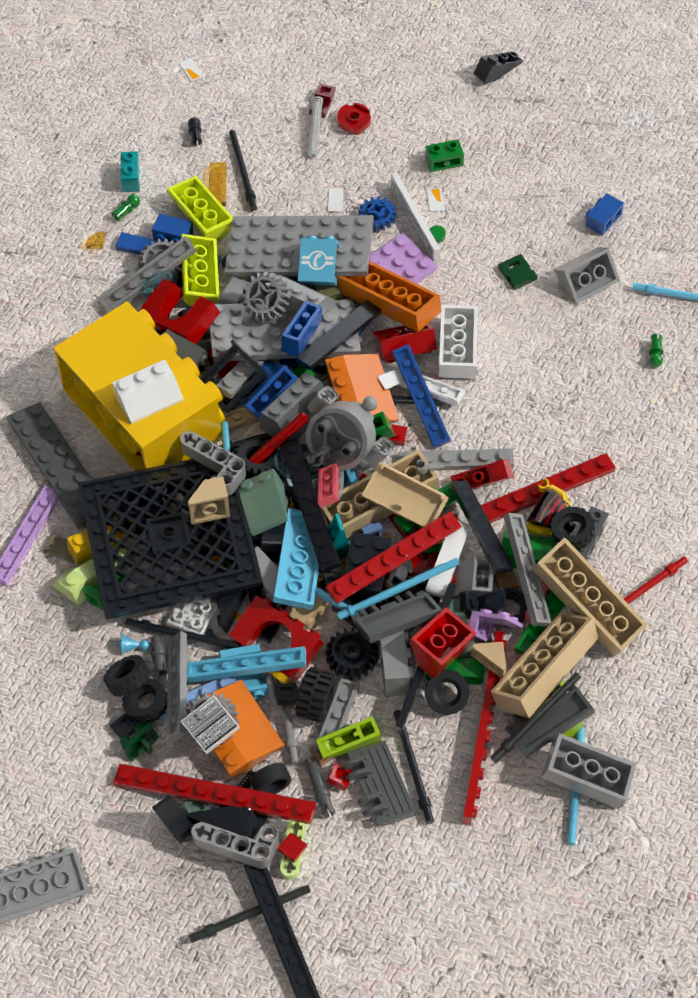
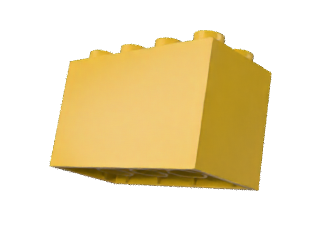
(116, 348)

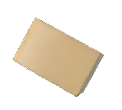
(491, 656)

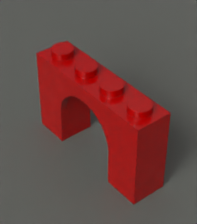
(192, 324)
(261, 615)

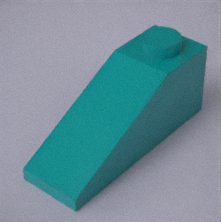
(339, 537)

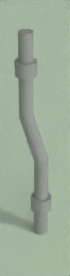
(291, 742)

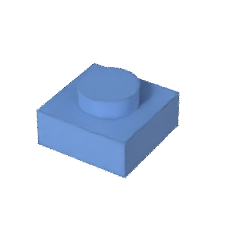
(373, 529)

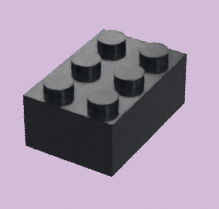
(362, 549)

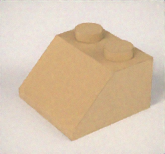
(209, 501)

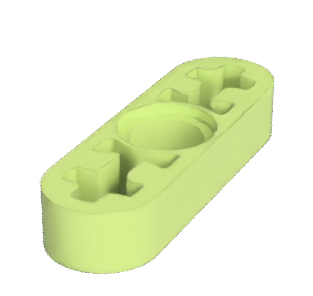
(285, 862)

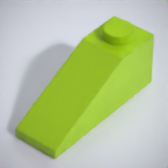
(349, 738)

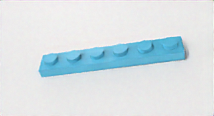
(246, 664)

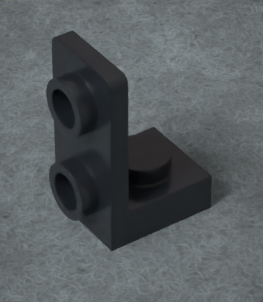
(493, 601)

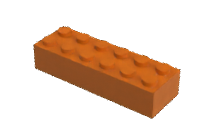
(394, 294)

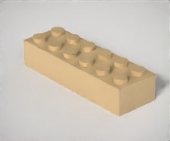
(359, 512)
(589, 595)
(545, 664)

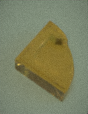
(96, 241)

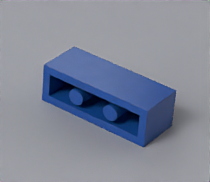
(301, 328)
(269, 390)

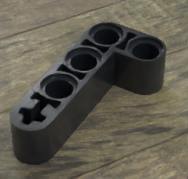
(273, 537)

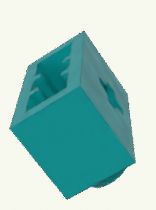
(130, 171)

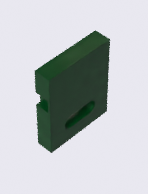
(518, 275)

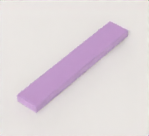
(26, 533)

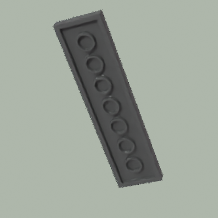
(52, 457)

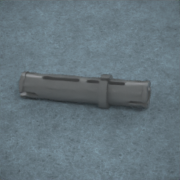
(322, 795)

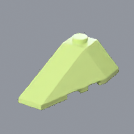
(76, 578)

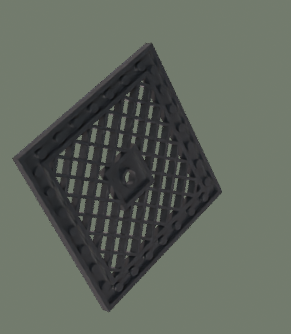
(172, 592)

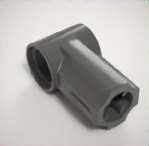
(399, 574)

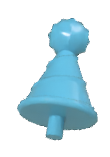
(129, 644)

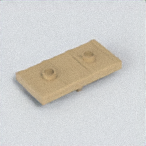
(404, 495)

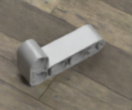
(194, 446)
(234, 840)

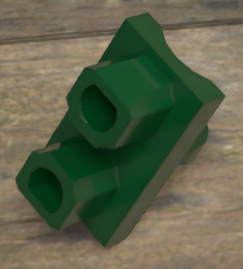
(140, 742)

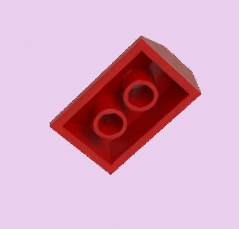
(399, 336)
(441, 642)

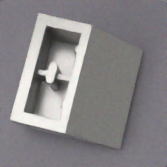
(473, 576)

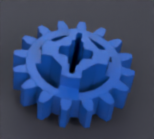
(382, 212)

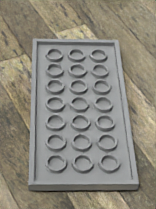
(274, 243)
(264, 339)

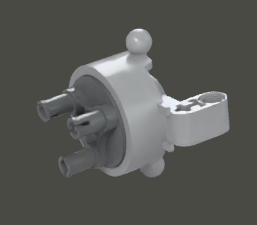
(344, 432)

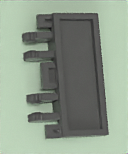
(396, 615)
(560, 718)
(381, 784)

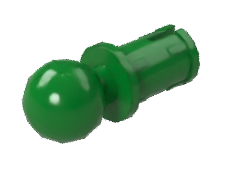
(132, 202)
(656, 351)

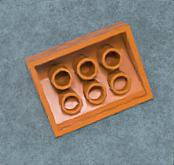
(357, 378)
(253, 740)

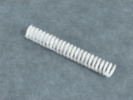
(316, 130)

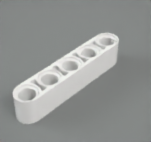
(450, 549)

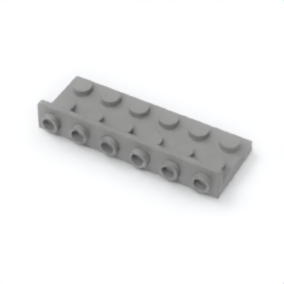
(41, 884)

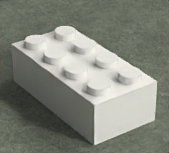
(458, 341)

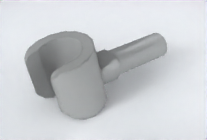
(425, 468)

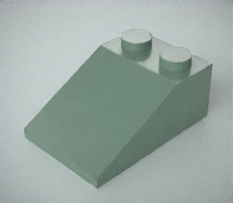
(263, 501)

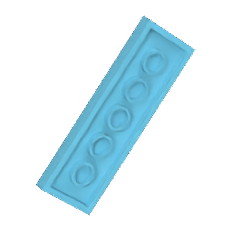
(297, 565)

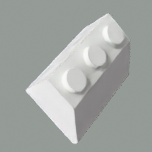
(147, 391)

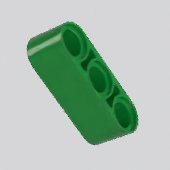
(469, 668)

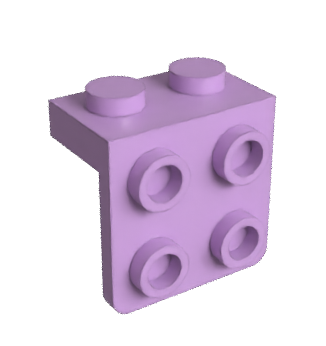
(484, 623)

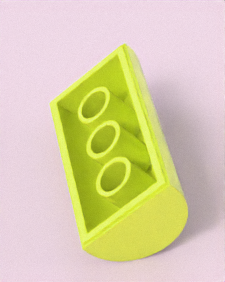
(201, 208)
(201, 271)

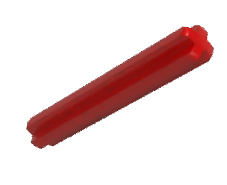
(279, 438)

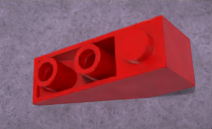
(486, 474)

